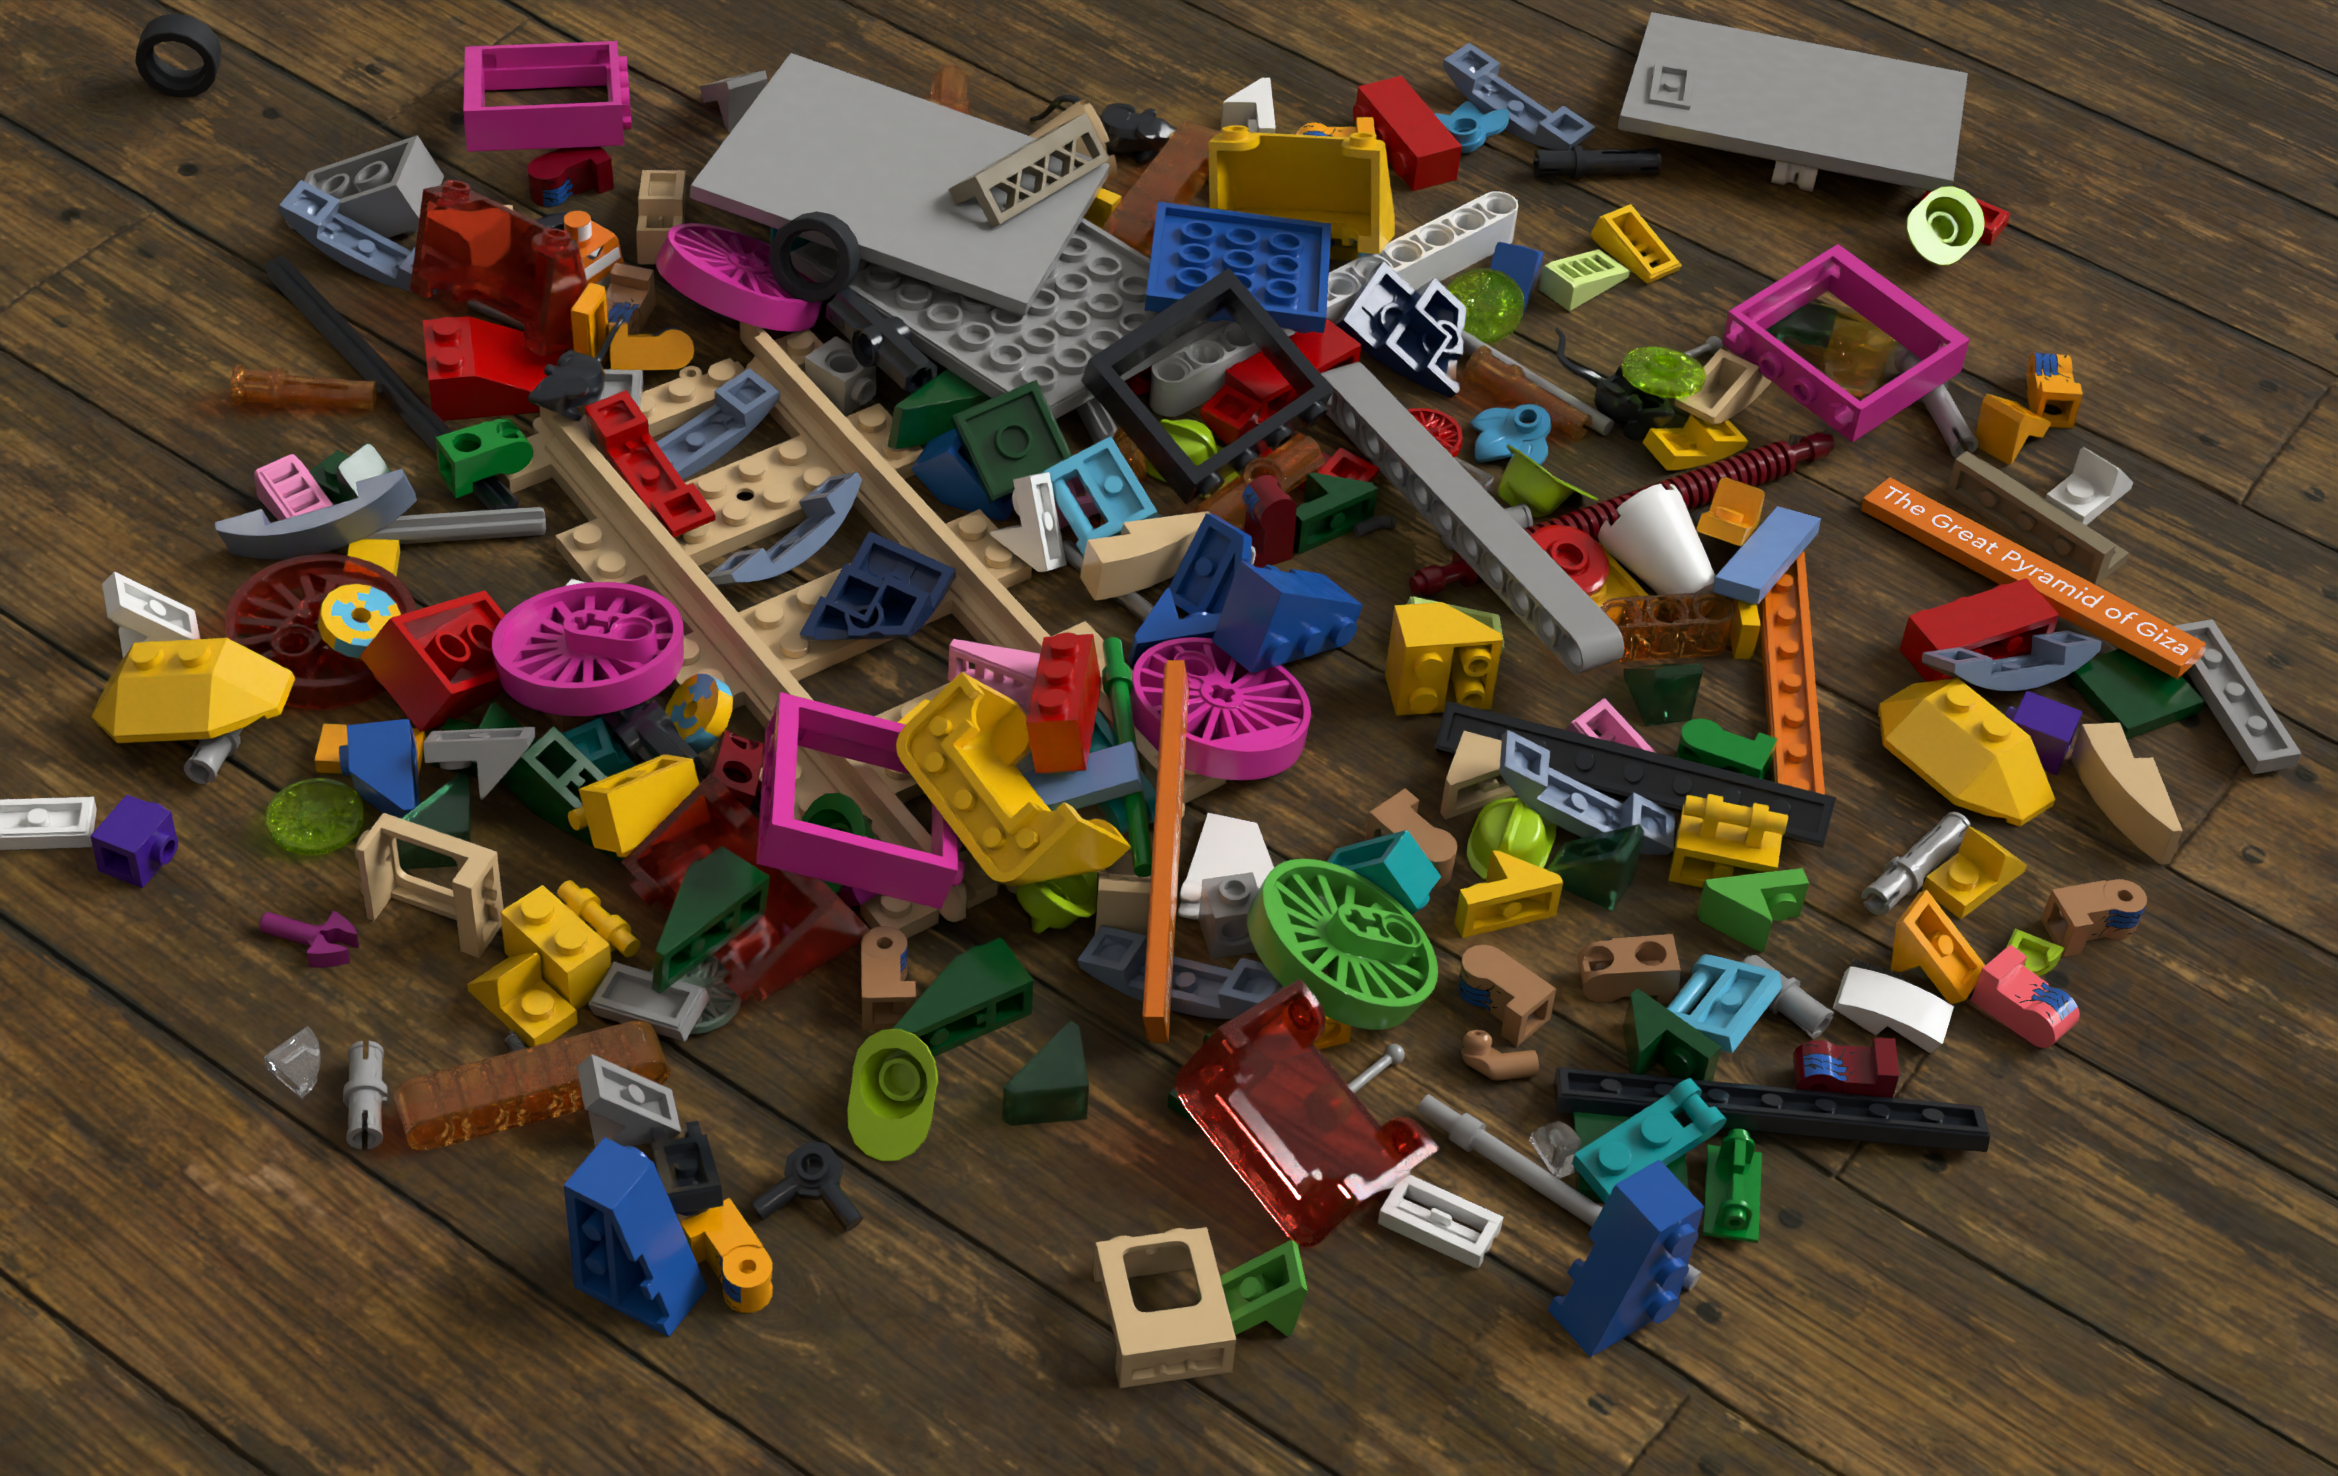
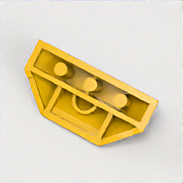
(189, 691)
(1966, 750)

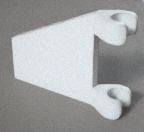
(1224, 849)

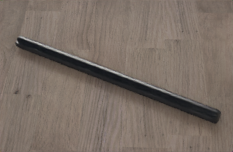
(375, 368)

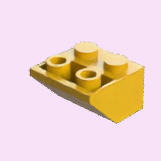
(1439, 659)

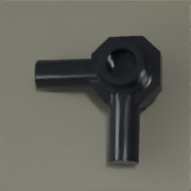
(811, 1174)

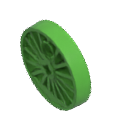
(1354, 928)

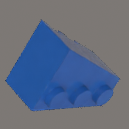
(1283, 616)
(629, 1240)
(1636, 1260)

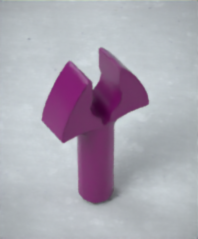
(318, 938)

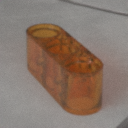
(1672, 625)

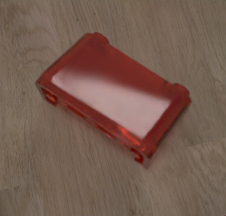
(499, 260)
(802, 918)
(1293, 1120)

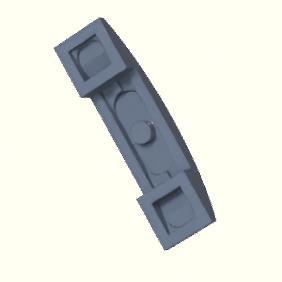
(1479, 82)
(344, 240)
(713, 433)
(825, 510)
(322, 530)
(2050, 659)
(1576, 805)
(1197, 988)

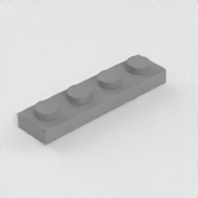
(2239, 703)

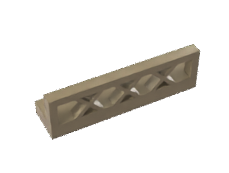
(1023, 159)
(2033, 520)

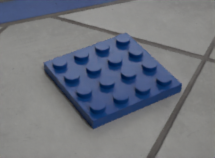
(1273, 257)

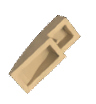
(660, 208)
(1727, 390)
(1139, 557)
(2127, 789)

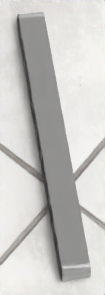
(1472, 522)

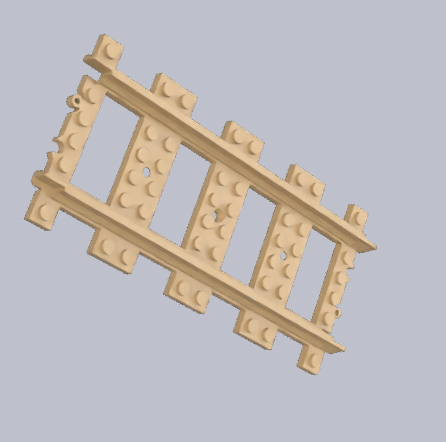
(762, 646)

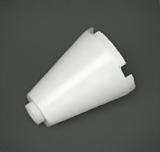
(1659, 542)

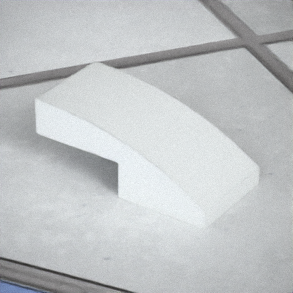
(1884, 1001)

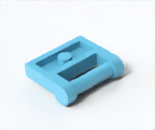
(1108, 484)
(1733, 1003)

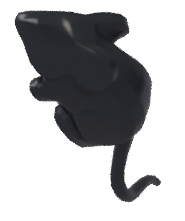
(1126, 129)
(573, 381)
(1620, 399)

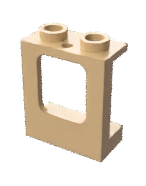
(475, 892)
(1171, 1341)

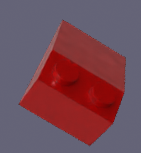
(480, 368)
(438, 659)

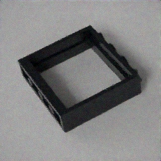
(1150, 437)

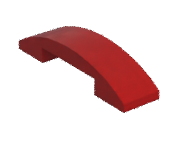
(1235, 414)
(644, 467)

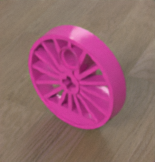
(731, 277)
(587, 631)
(1233, 728)

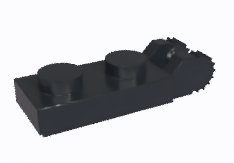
(687, 1170)

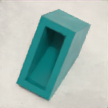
(1393, 864)

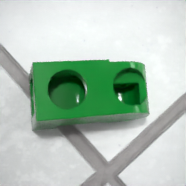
(481, 453)
(1710, 745)

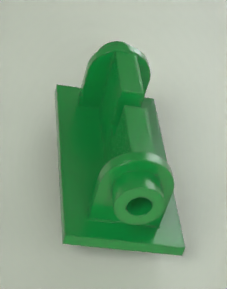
(1733, 1188)

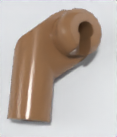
(1494, 1064)

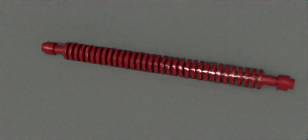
(1695, 486)

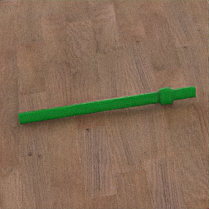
(1117, 685)

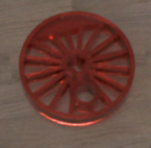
(290, 630)

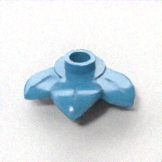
(1472, 127)
(1507, 426)

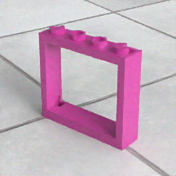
(549, 124)
(1873, 299)
(834, 853)

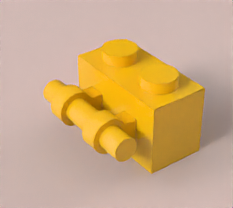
(633, 802)
(1725, 840)
(569, 950)

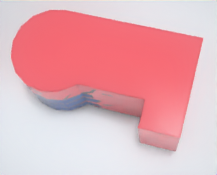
(2024, 1000)

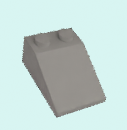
(381, 186)

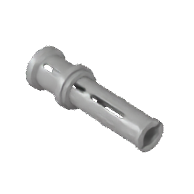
(1942, 409)

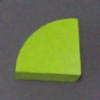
(2041, 954)

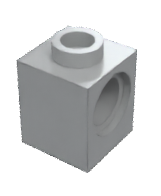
(840, 375)
(1224, 914)

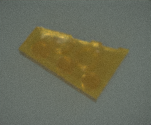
(1857, 353)

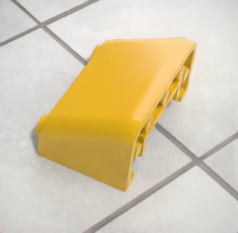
(1308, 180)
(965, 762)

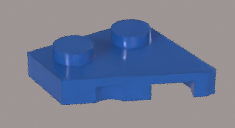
(1210, 566)

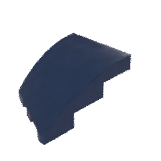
(1409, 328)
(880, 594)

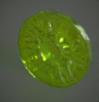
(1491, 302)
(1663, 372)
(314, 816)

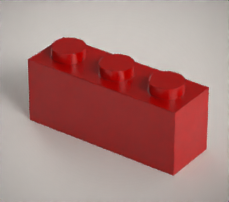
(1413, 136)
(1265, 384)
(1988, 623)
(1064, 703)

